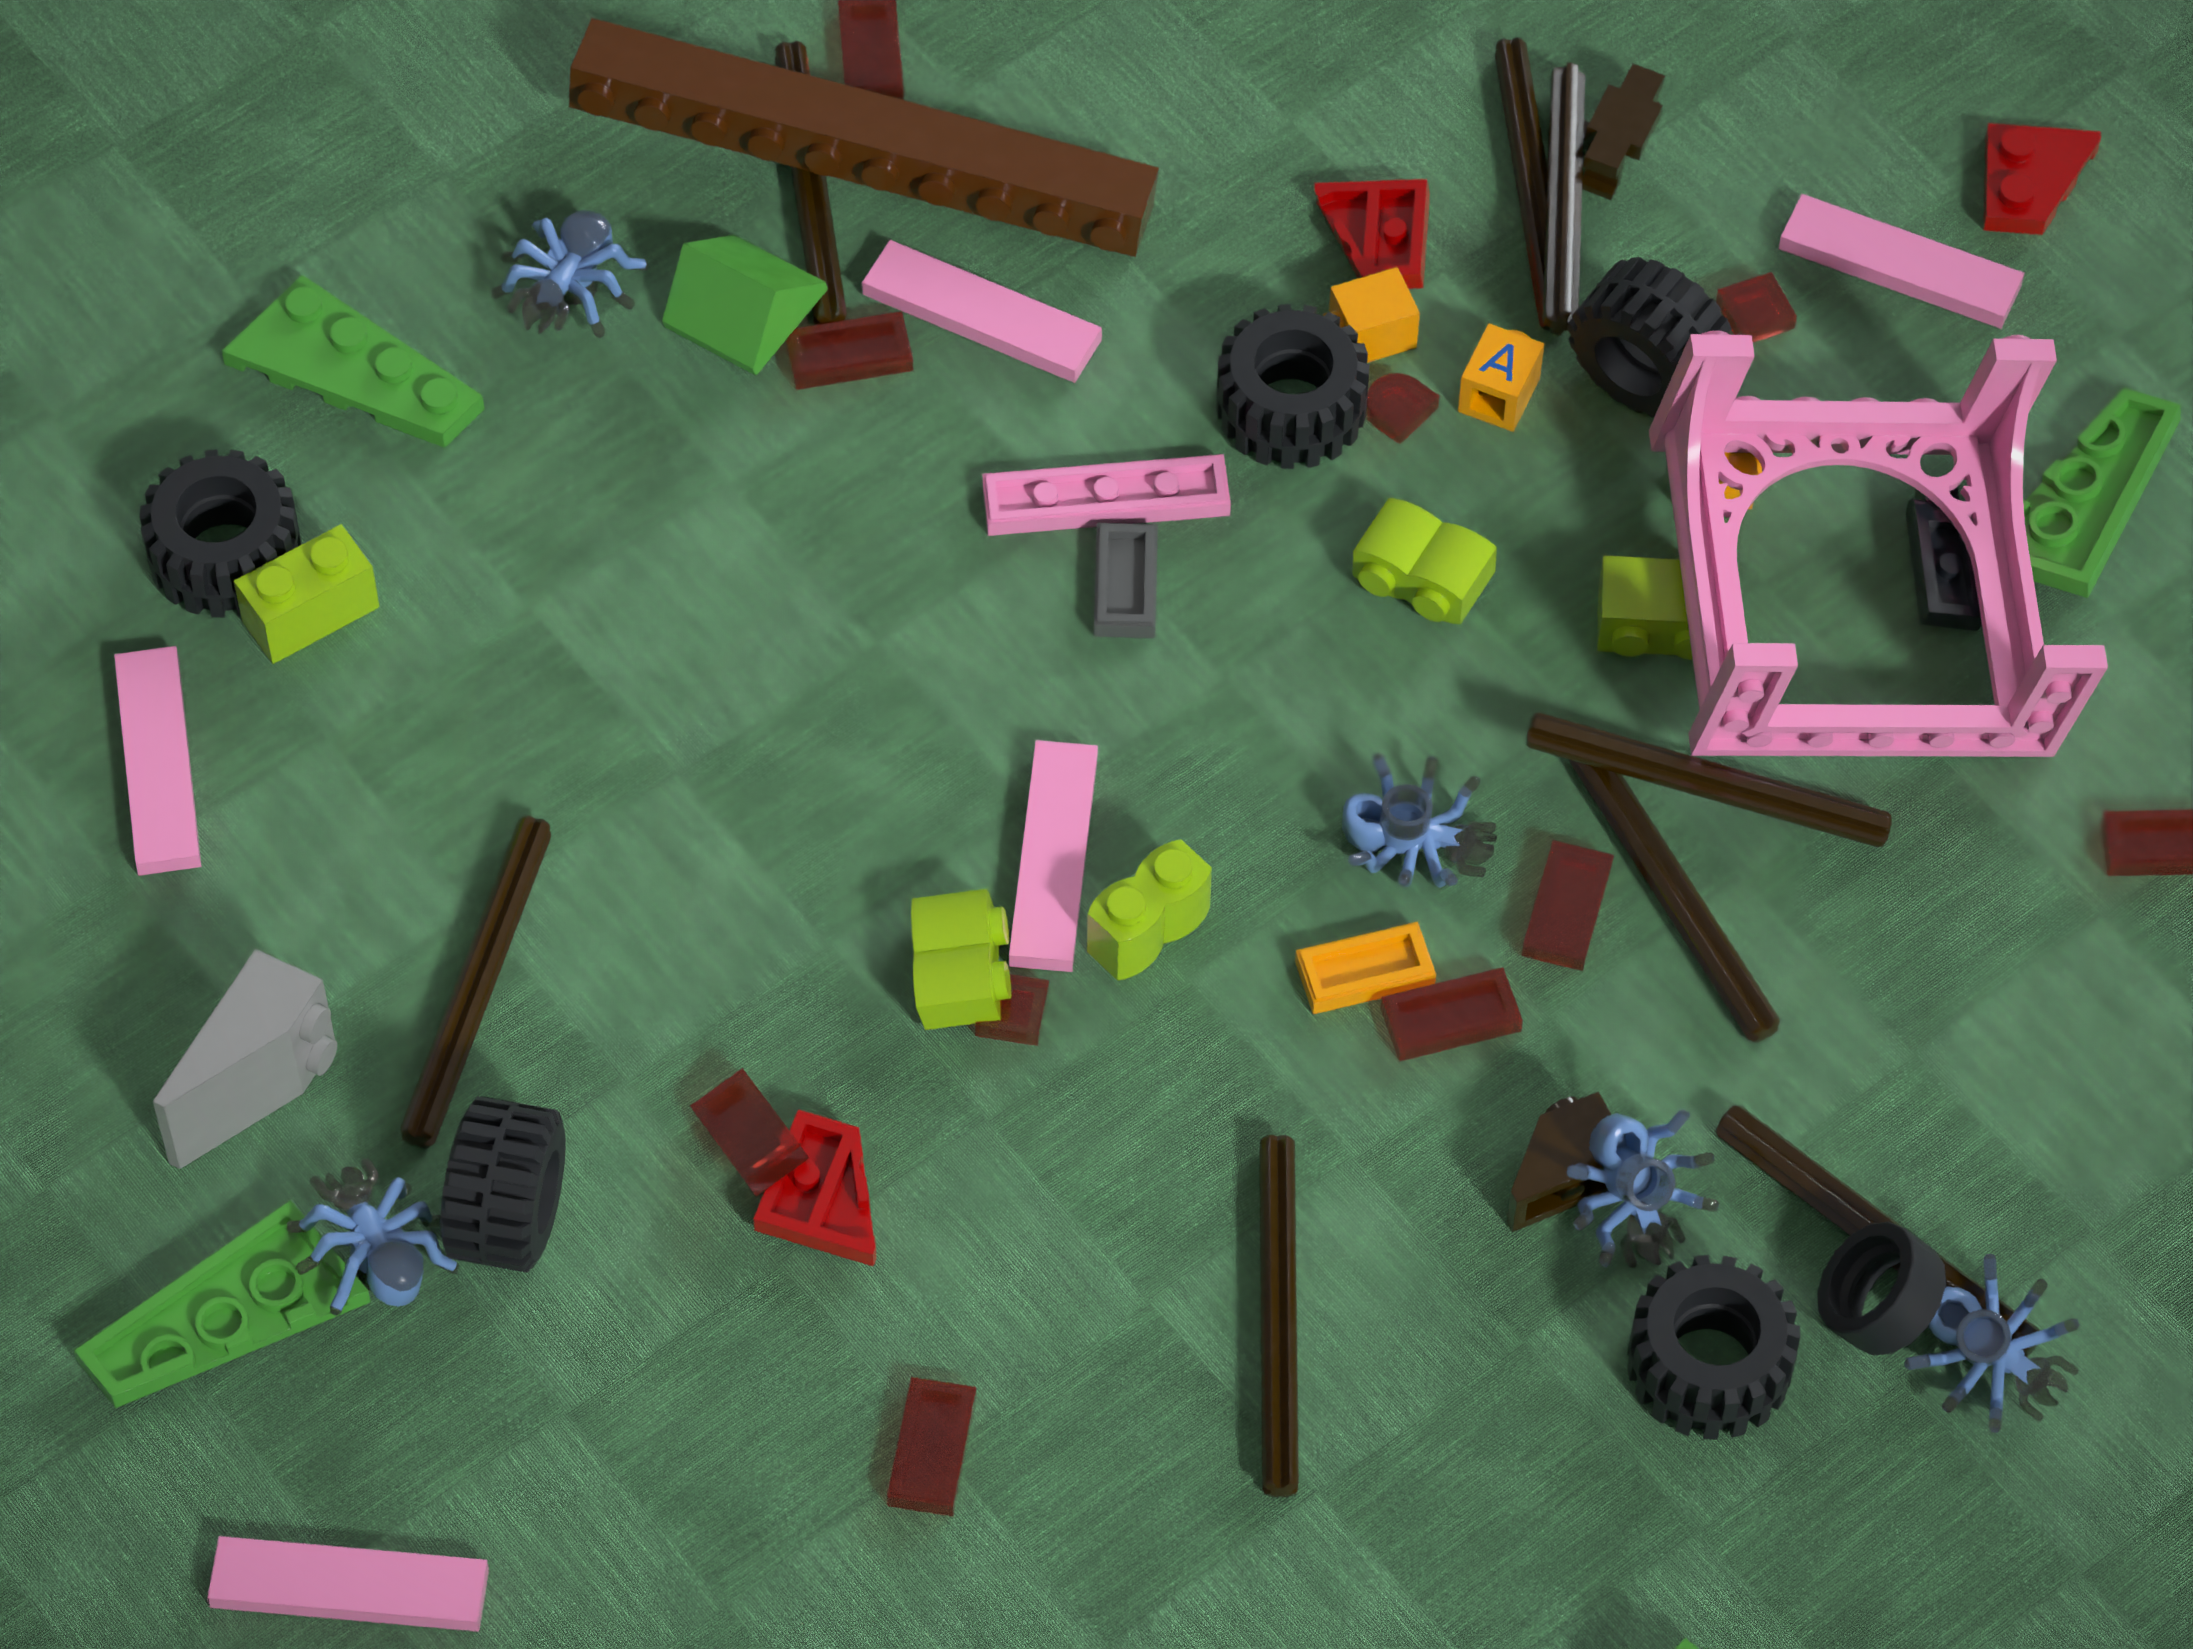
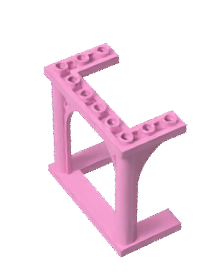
(1739, 682)

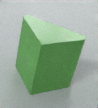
(738, 300)

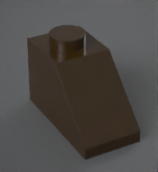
(1556, 1143)

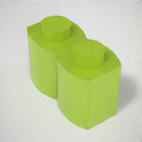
(1424, 561)
(1152, 908)
(958, 958)

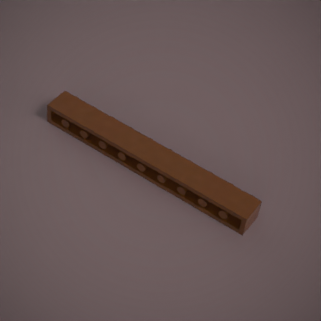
(863, 137)

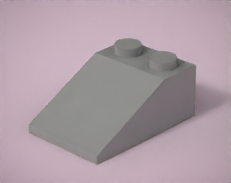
(247, 1058)

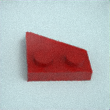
(2031, 174)
(1379, 224)
(826, 1196)

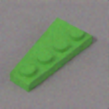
(338, 353)
(2094, 490)
(219, 1311)

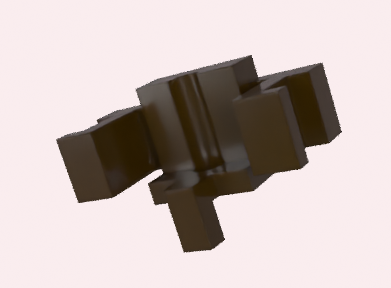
(1620, 129)

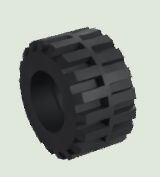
(1637, 329)
(1299, 348)
(208, 495)
(503, 1184)
(1719, 1300)

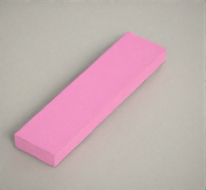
(1901, 261)
(982, 311)
(1106, 494)
(157, 761)
(1053, 856)
(348, 1583)

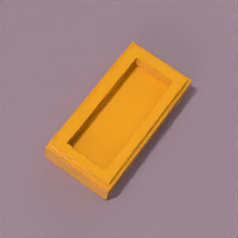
(1364, 967)

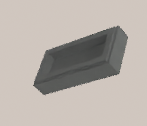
(1125, 580)

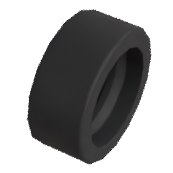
(1909, 1303)

